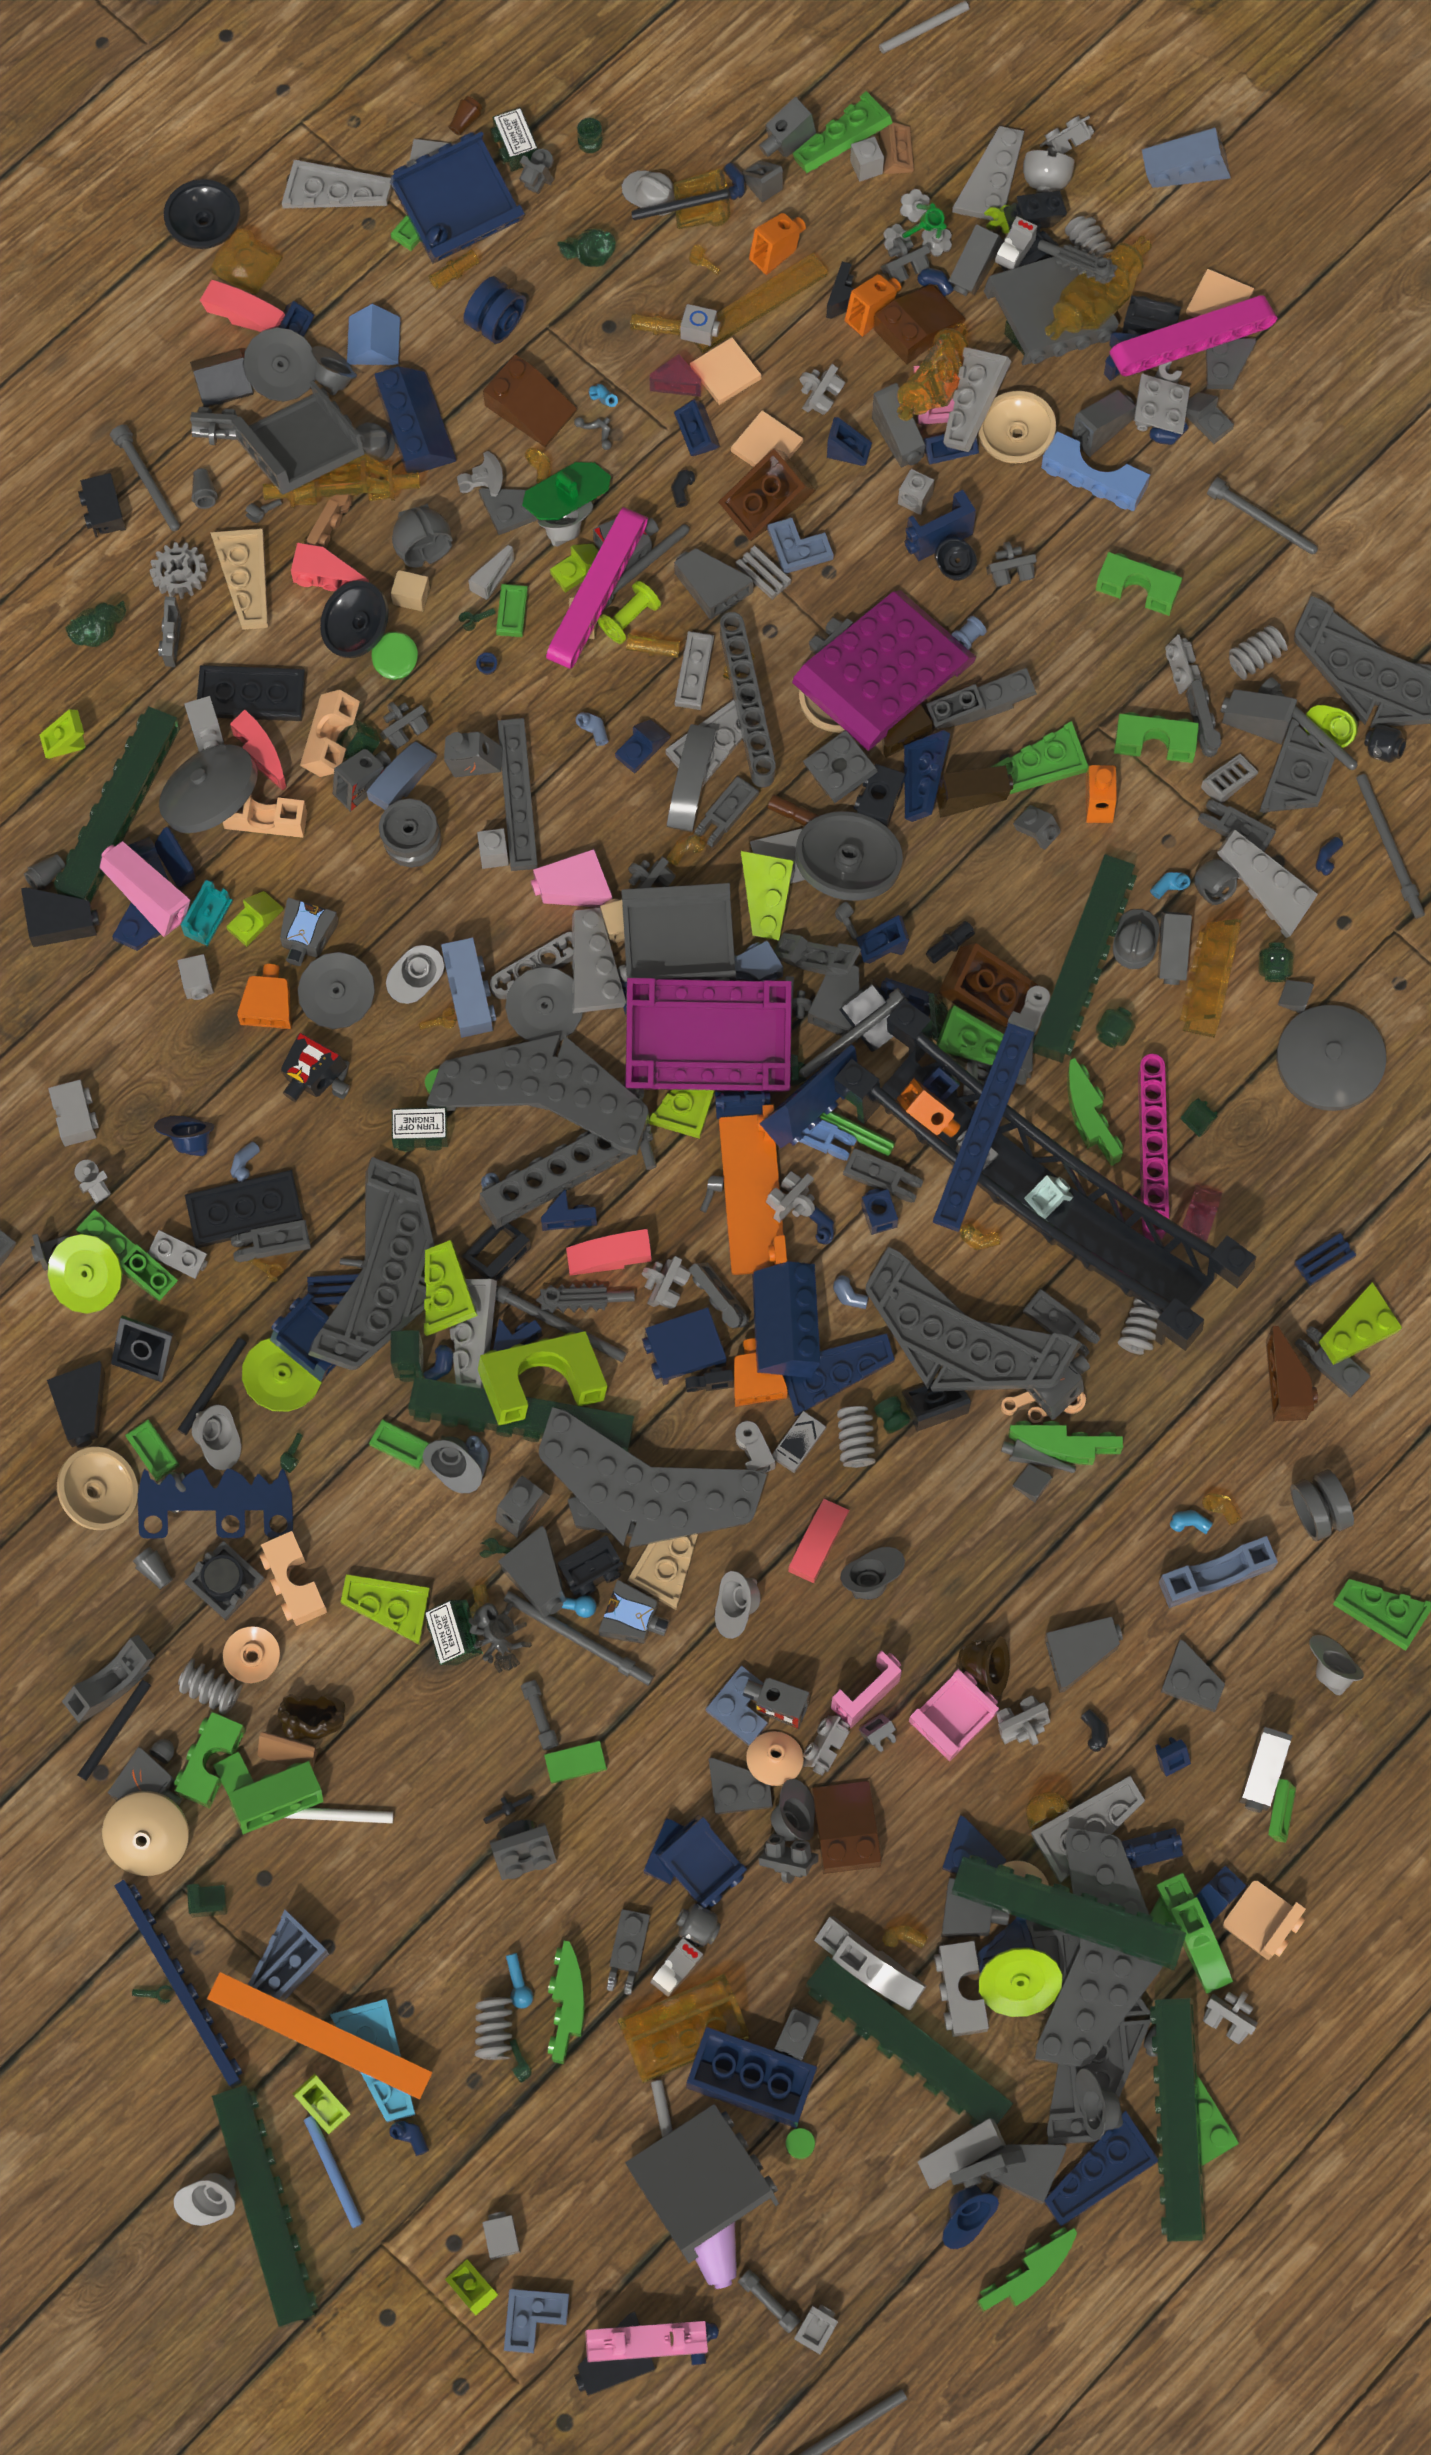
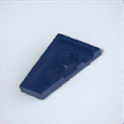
(922, 774)

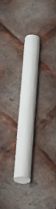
(344, 1815)

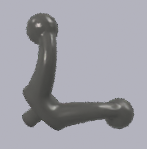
(606, 444)

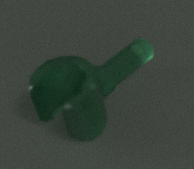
(474, 618)
(287, 1460)
(494, 1548)
(154, 1994)
(522, 2070)

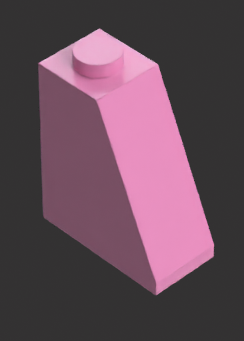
(572, 882)

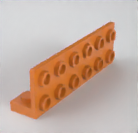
(749, 1178)

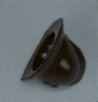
(987, 1663)

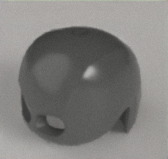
(1213, 879)

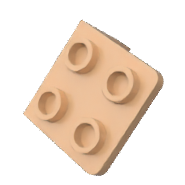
(1264, 1920)

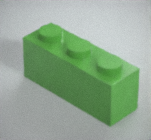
(275, 1797)

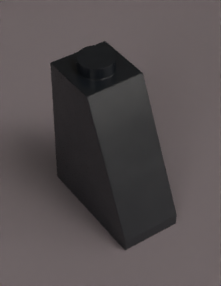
(57, 917)
(79, 1402)
(606, 2374)

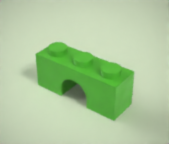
(1122, 572)
(1177, 735)
(217, 1735)

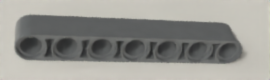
(747, 688)

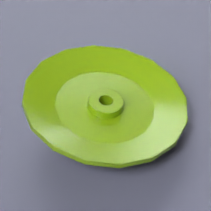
(84, 1273)
(277, 1379)
(1020, 1982)

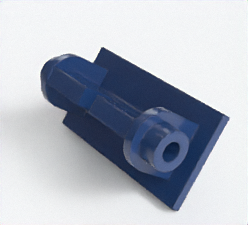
(916, 997)
(740, 1103)
(1153, 1848)

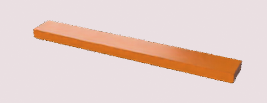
(319, 2035)

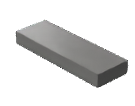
(694, 670)
(961, 2153)

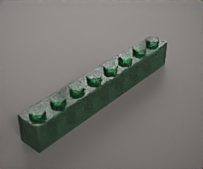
(118, 804)
(1083, 959)
(471, 1407)
(1069, 1913)
(906, 2043)
(1179, 2120)
(264, 2207)

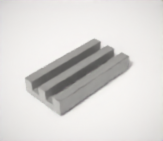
(749, 558)

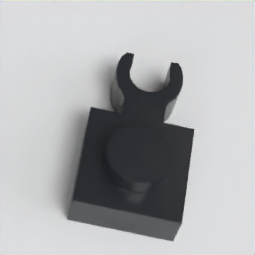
(716, 1379)

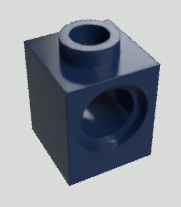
(879, 1222)

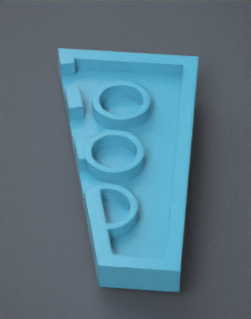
(375, 2025)

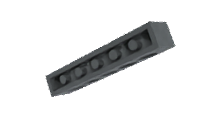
(552, 1185)

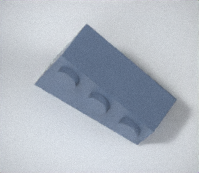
(467, 987)

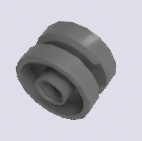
(410, 833)
(1322, 1505)

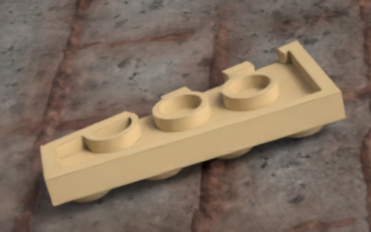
(243, 566)
(664, 1569)

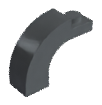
(111, 1682)

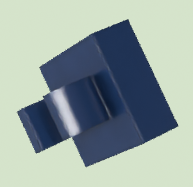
(1172, 1756)

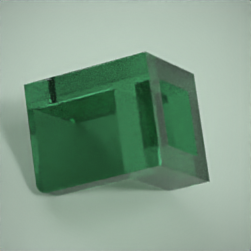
(359, 737)
(206, 1900)

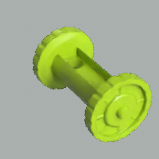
(614, 626)

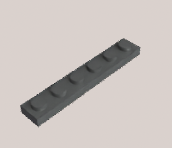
(517, 795)

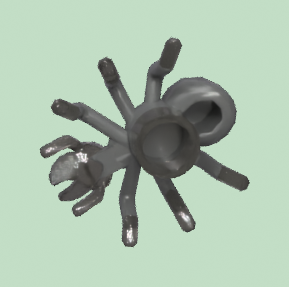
(495, 1630)

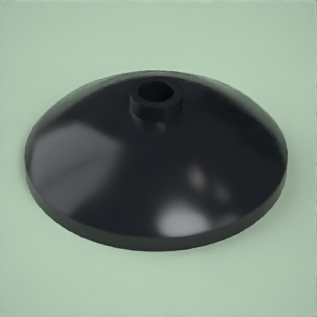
(198, 203)
(354, 619)

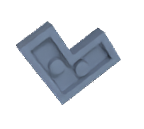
(797, 553)
(732, 1711)
(527, 2310)

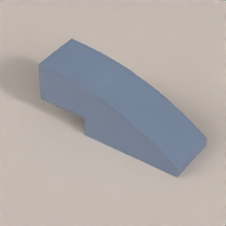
(401, 775)

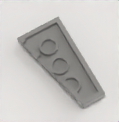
(993, 175)
(327, 186)
(976, 390)
(726, 738)
(1275, 887)
(595, 972)
(474, 1335)
(1098, 1814)

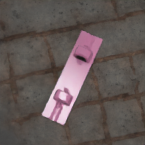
(646, 2341)

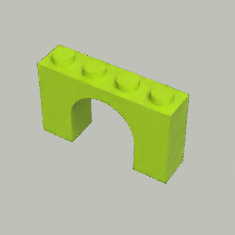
(567, 1354)

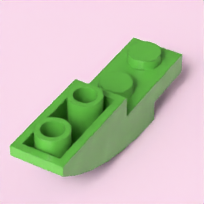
(1085, 1105)
(134, 1261)
(1053, 1441)
(1199, 1940)
(568, 1990)
(1040, 2266)

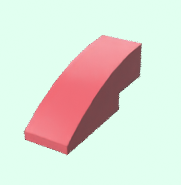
(240, 307)
(259, 747)
(609, 1252)
(818, 1541)

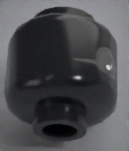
(1385, 743)

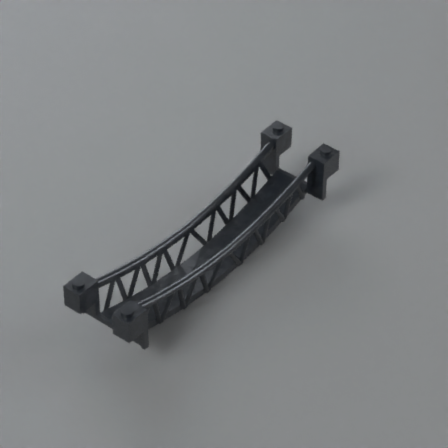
(1076, 1225)

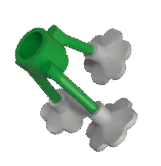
(932, 220)

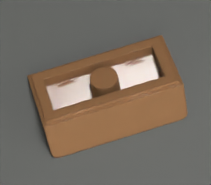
(896, 149)
(285, 1750)

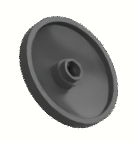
(208, 788)
(848, 856)
(1331, 1057)

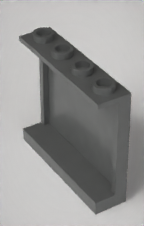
(1028, 303)
(301, 441)
(679, 933)
(701, 2179)

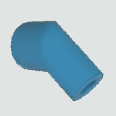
(602, 393)
(1170, 881)
(1190, 1518)

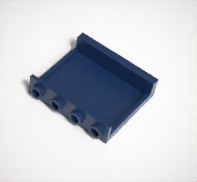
(456, 191)

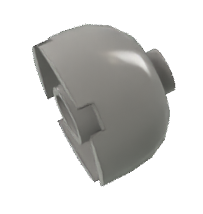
(1047, 172)

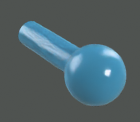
(584, 1605)
(521, 1994)

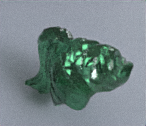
(591, 247)
(96, 624)

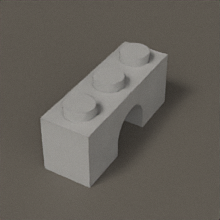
(963, 2015)

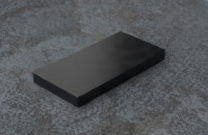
(259, 691)
(241, 1207)

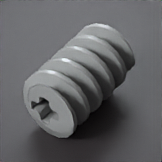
(1087, 236)
(1255, 650)
(1139, 1328)
(854, 1437)
(208, 1688)
(493, 2028)

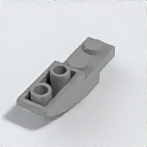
(869, 1965)

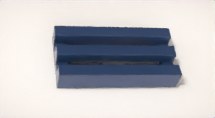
(1343, 1246)
(322, 1280)

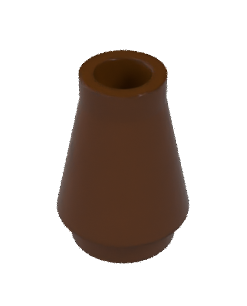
(465, 115)

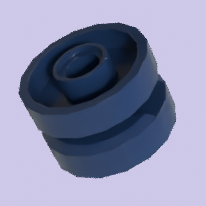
(494, 309)

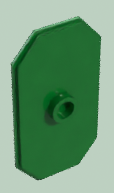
(566, 491)

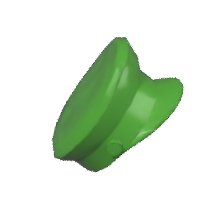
(395, 655)

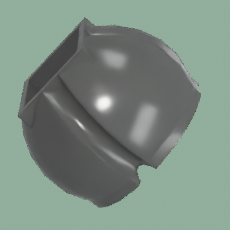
(421, 536)

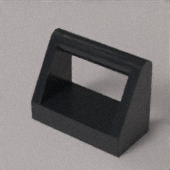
(505, 1260)

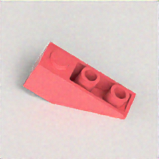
(321, 568)

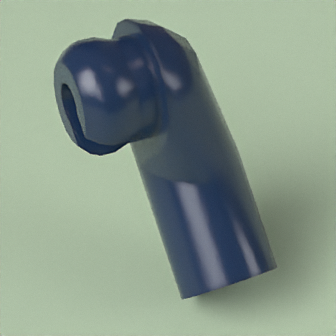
(737, 179)
(935, 277)
(825, 1226)
(443, 1363)

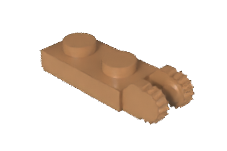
(329, 519)

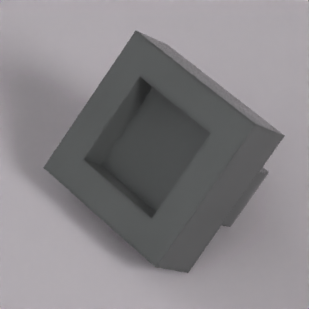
(877, 1730)

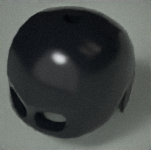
(947, 553)

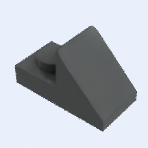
(1206, 416)

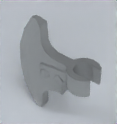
(487, 474)

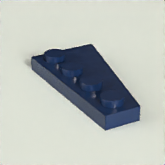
(838, 1370)
(1107, 2167)

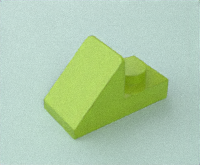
(574, 568)
(63, 735)
(254, 918)
(321, 2103)
(471, 2287)

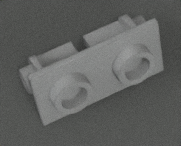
(1076, 131)
(1180, 654)
(178, 1254)
(818, 1752)

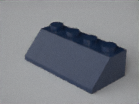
(414, 419)
(808, 1102)
(786, 1319)
(751, 2077)

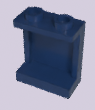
(957, 523)
(296, 1333)
(683, 1345)
(701, 1862)

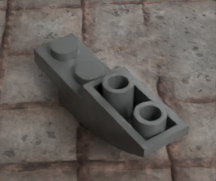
(981, 702)

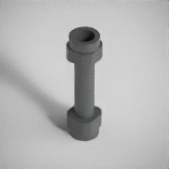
(547, 1736)
(788, 2319)

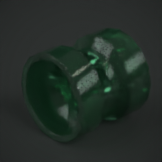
(589, 135)
(892, 1414)

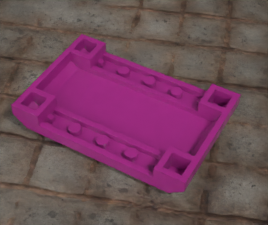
(882, 668)
(708, 1035)

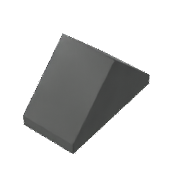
(764, 179)

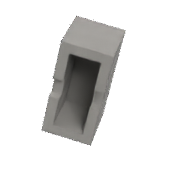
(204, 723)
(76, 1121)

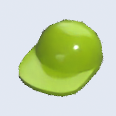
(1335, 722)

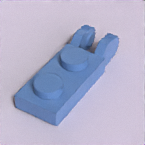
(822, 1137)

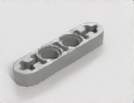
(533, 961)

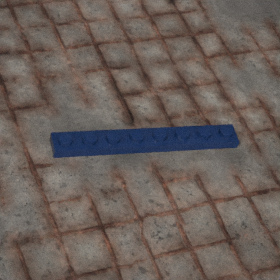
(983, 1127)
(186, 1993)

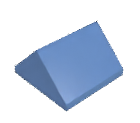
(373, 337)

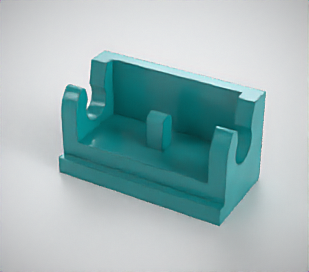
(206, 913)

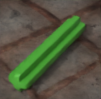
(861, 1133)

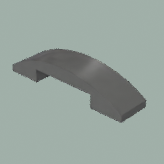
(690, 778)
(816, 957)

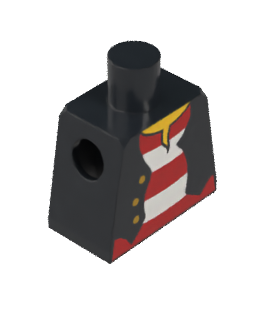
(310, 1068)

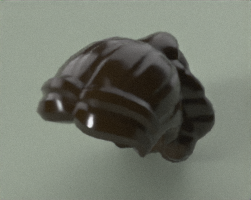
(311, 1716)

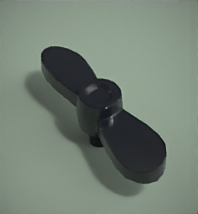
(508, 1808)

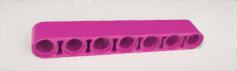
(1193, 335)
(597, 588)
(1153, 1134)

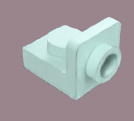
(1048, 1195)

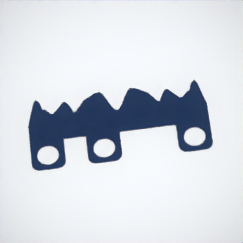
(229, 1498)

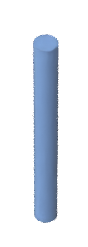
(333, 2172)

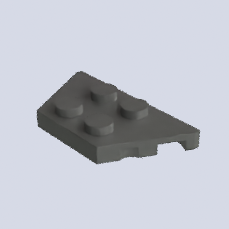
(1299, 773)

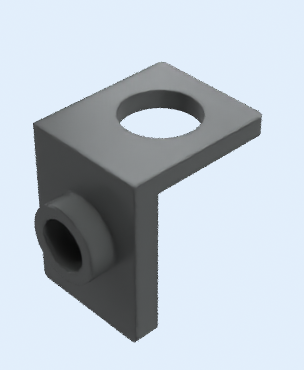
(43, 1251)

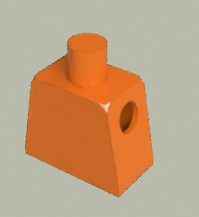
(775, 241)
(868, 300)
(1100, 789)
(266, 1000)
(928, 1109)
(753, 1386)

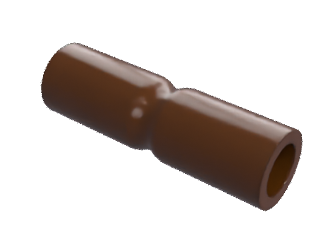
(790, 810)

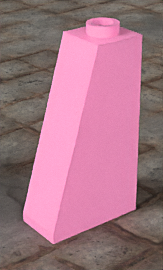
(145, 888)

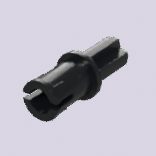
(950, 942)

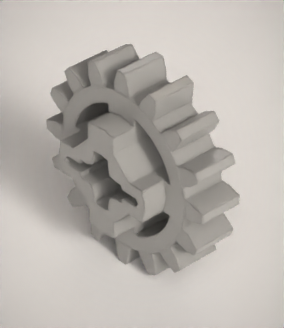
(178, 571)

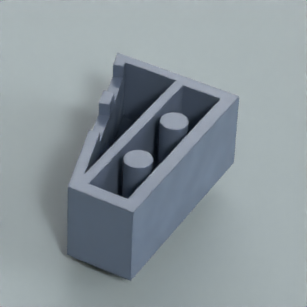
(1187, 160)
(287, 1960)

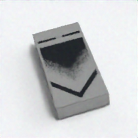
(798, 1442)

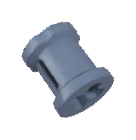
(970, 632)

